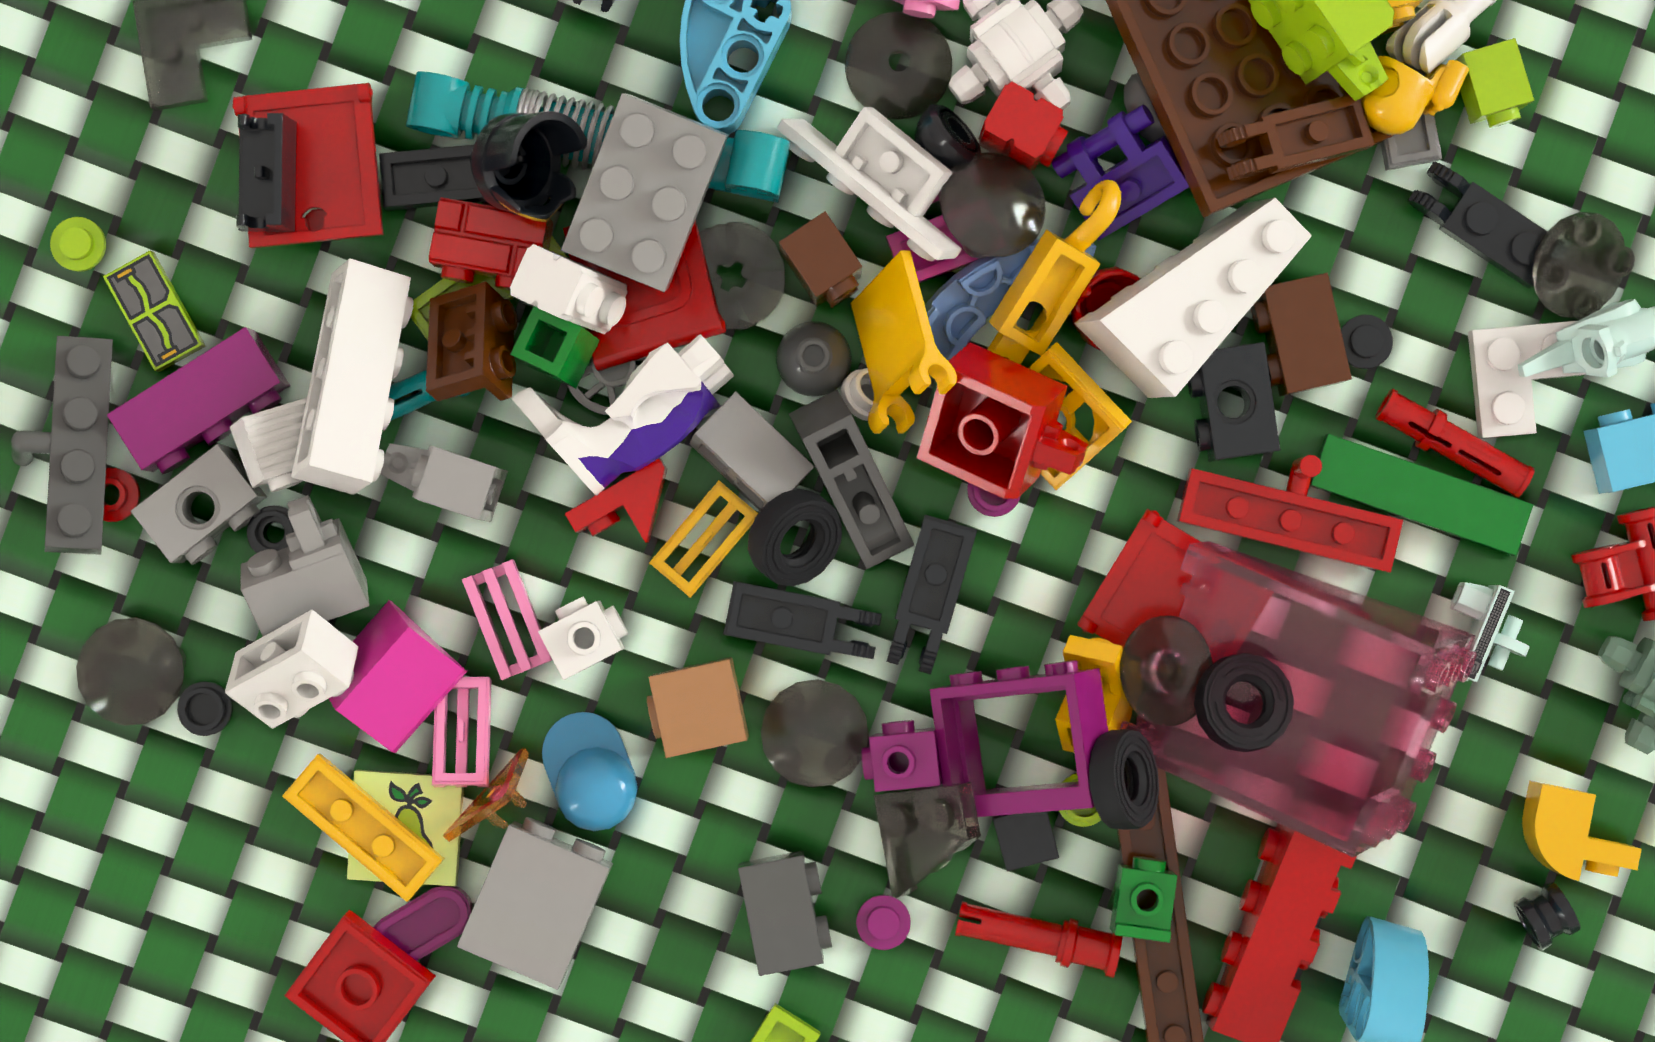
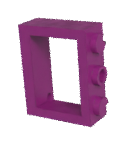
(960, 746)

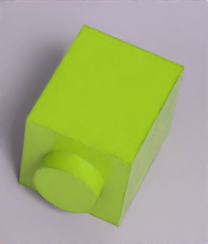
(1495, 84)

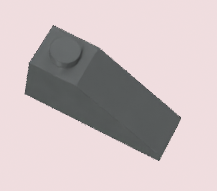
(851, 478)

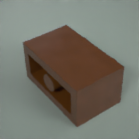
(822, 261)
(1302, 335)

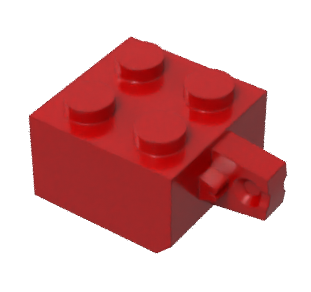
(998, 425)

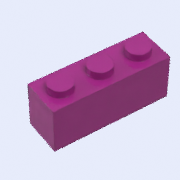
(199, 402)

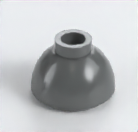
(813, 358)

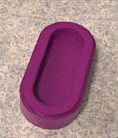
(427, 920)

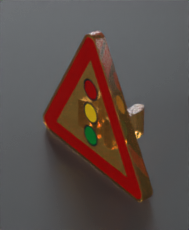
(492, 798)

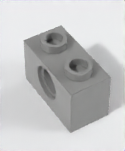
(168, 513)

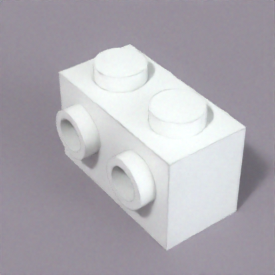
(292, 669)

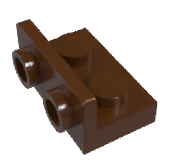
(471, 343)

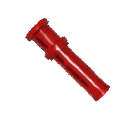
(1066, 941)

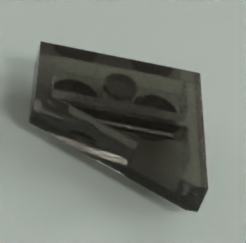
(924, 830)

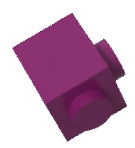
(902, 757)

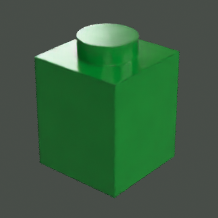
(555, 347)

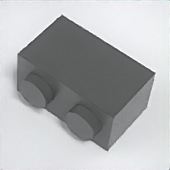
(783, 913)

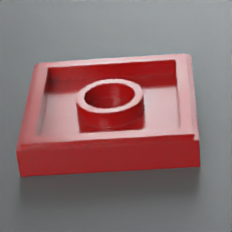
(359, 983)

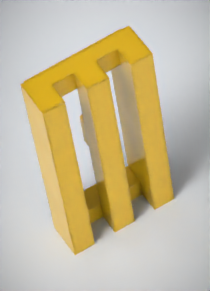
(675, 574)

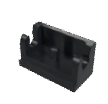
(267, 173)

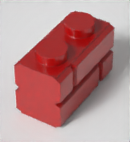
(1023, 127)
(483, 241)

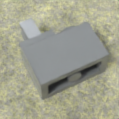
(446, 479)
(310, 574)

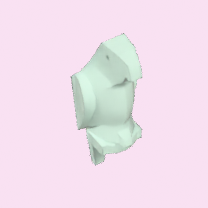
(1599, 342)

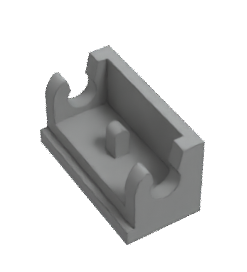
(750, 452)

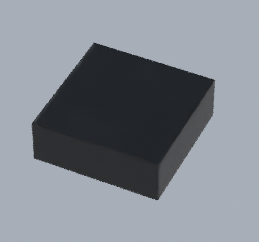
(1025, 839)

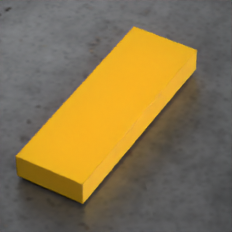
(363, 827)

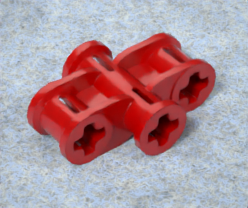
(1624, 568)

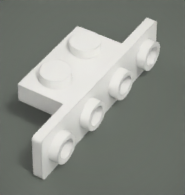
(885, 172)

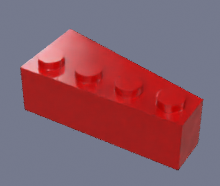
(1274, 936)

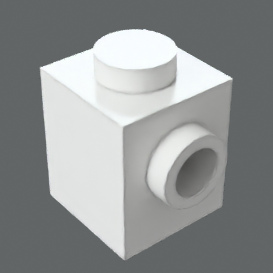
(583, 636)

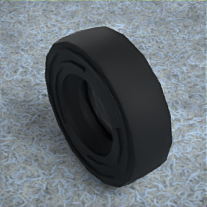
(777, 519)
(1275, 695)
(1121, 756)

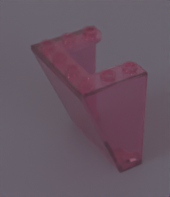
(1364, 689)

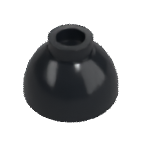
(946, 136)

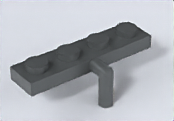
(75, 445)

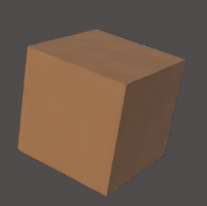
(697, 707)

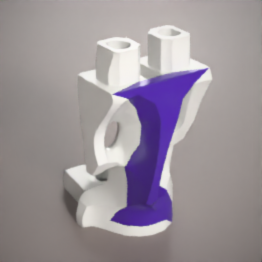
(650, 417)

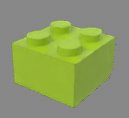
(1329, 38)

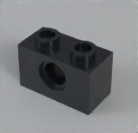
(1256, 429)

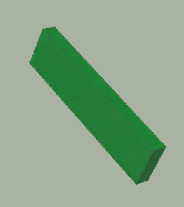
(1422, 495)

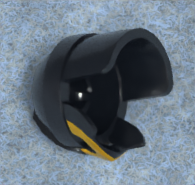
(520, 162)

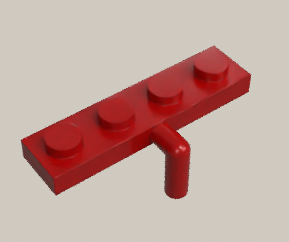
(1291, 517)

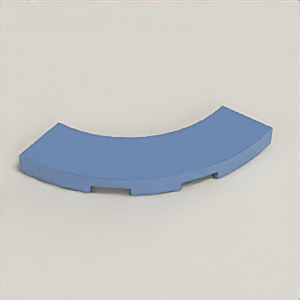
(971, 297)

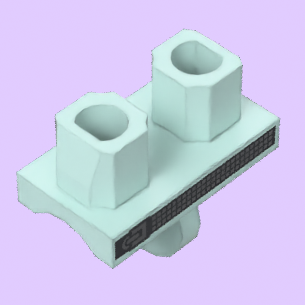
(1488, 609)

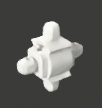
(1016, 46)

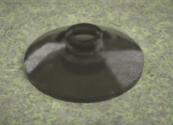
(892, 92)
(1181, 661)

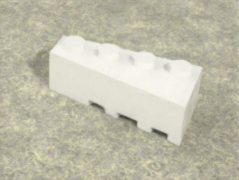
(1193, 300)

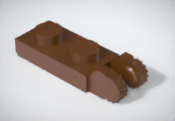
(1301, 136)

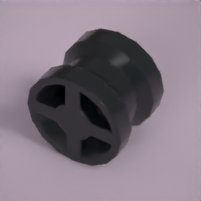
(1547, 916)

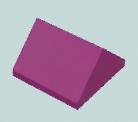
(396, 678)

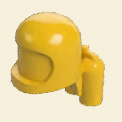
(1407, 94)

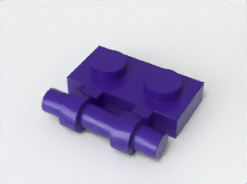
(1144, 178)

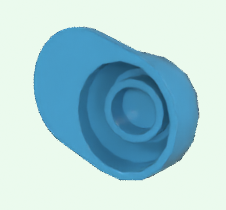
(589, 771)

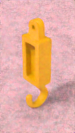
(1054, 278)

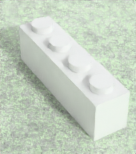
(353, 377)

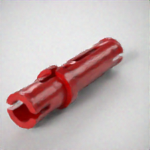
(1435, 432)

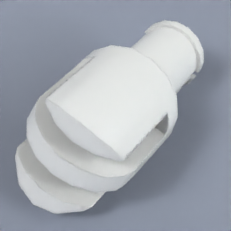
(1435, 32)

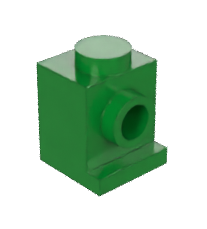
(1140, 923)

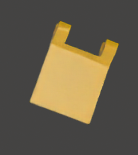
(898, 343)

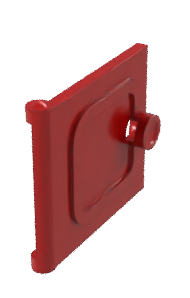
(332, 162)
(660, 316)
(1141, 581)

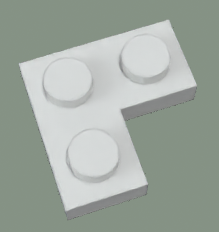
(1500, 395)

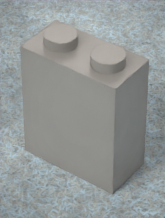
(536, 902)

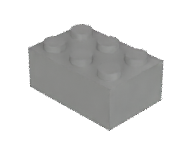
(644, 192)

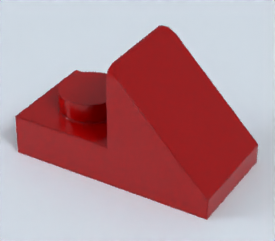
(636, 493)

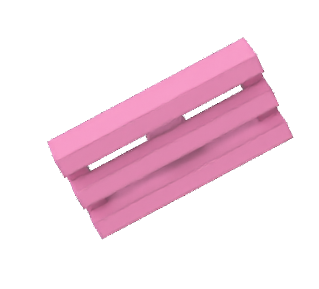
(490, 577)
(461, 777)

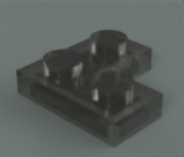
(171, 40)

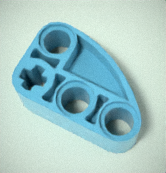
(710, 36)
(1386, 984)

